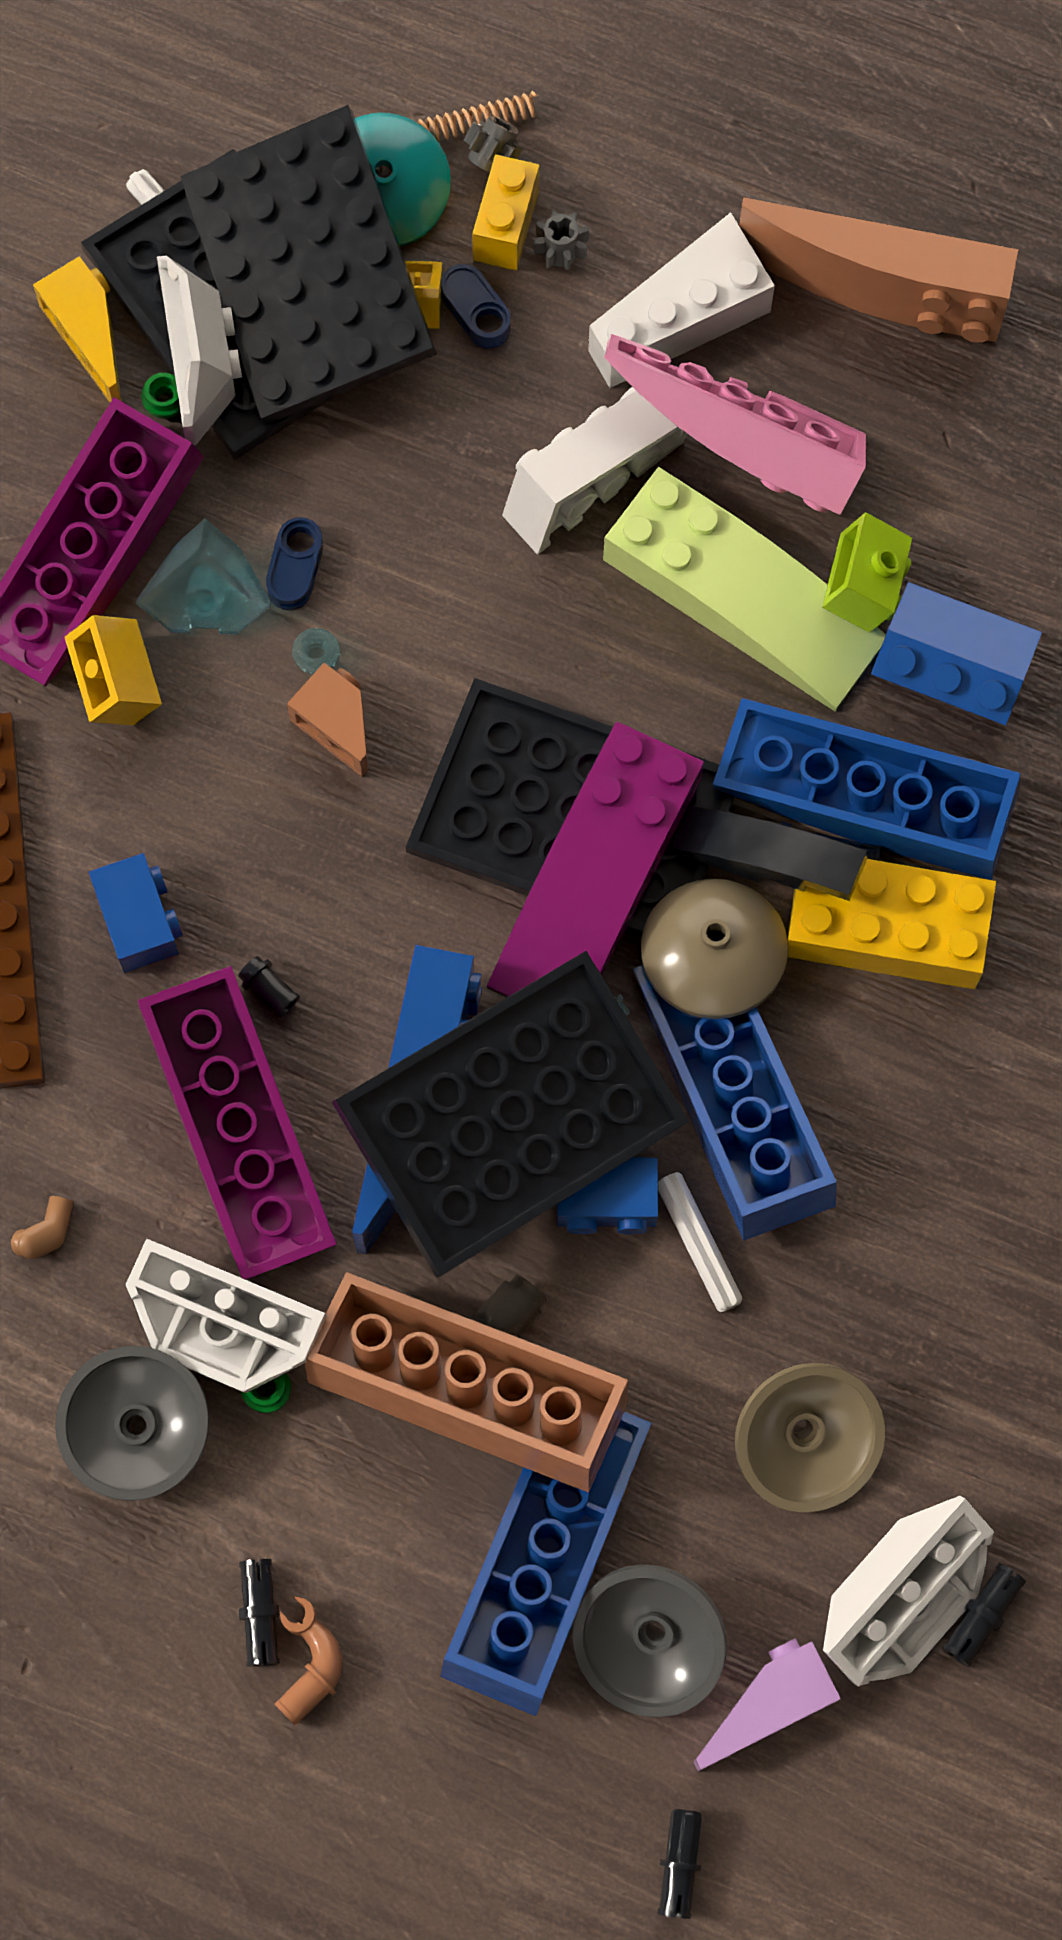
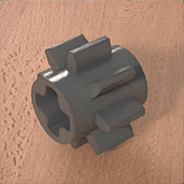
(491, 138)
(561, 240)

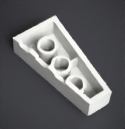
(585, 464)

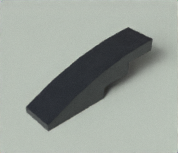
(769, 851)

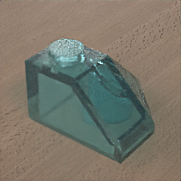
(204, 585)

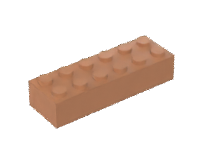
(467, 1381)

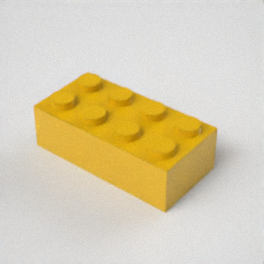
(898, 924)

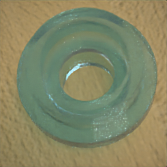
(311, 639)

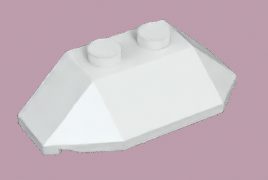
(198, 347)
(219, 1320)
(907, 1592)

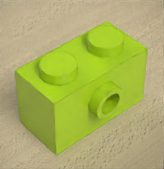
(868, 572)

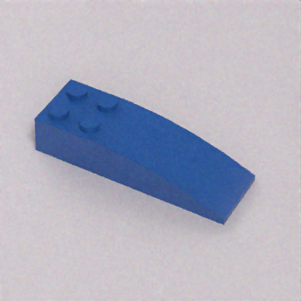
(870, 787)
(436, 1000)
(744, 1115)
(538, 1577)

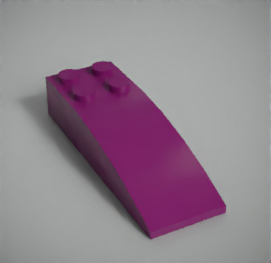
(91, 536)
(600, 858)
(236, 1122)

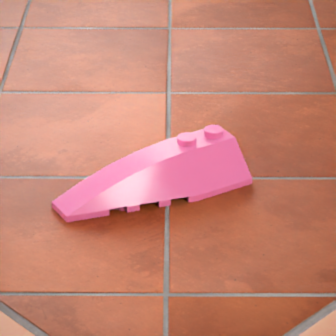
(767, 436)

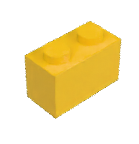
(505, 212)
(113, 670)

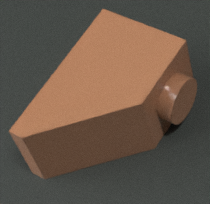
(332, 714)

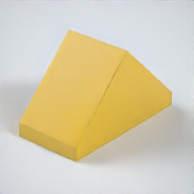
(427, 283)

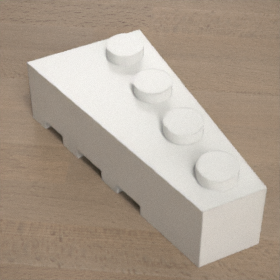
(690, 299)

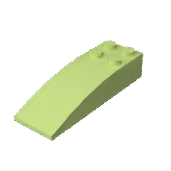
(739, 587)

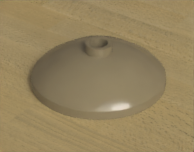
(707, 975)
(826, 1458)

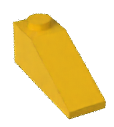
(80, 312)

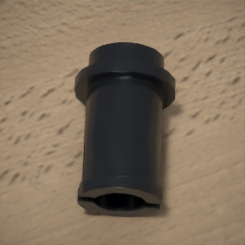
(268, 986)

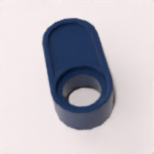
(471, 297)
(292, 572)

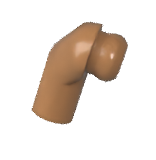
(46, 1235)

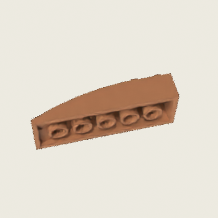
(885, 268)

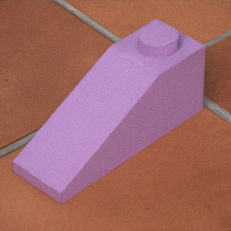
(777, 1697)

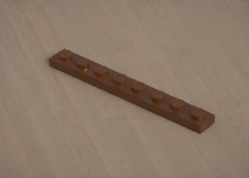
(19, 1013)

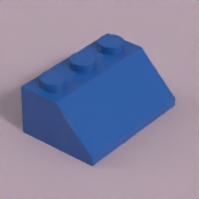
(956, 653)

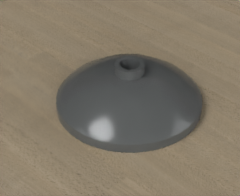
(97, 1416)
(631, 1662)

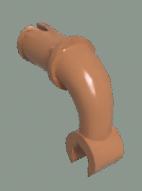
(322, 1671)

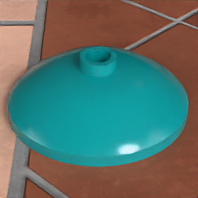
(419, 177)

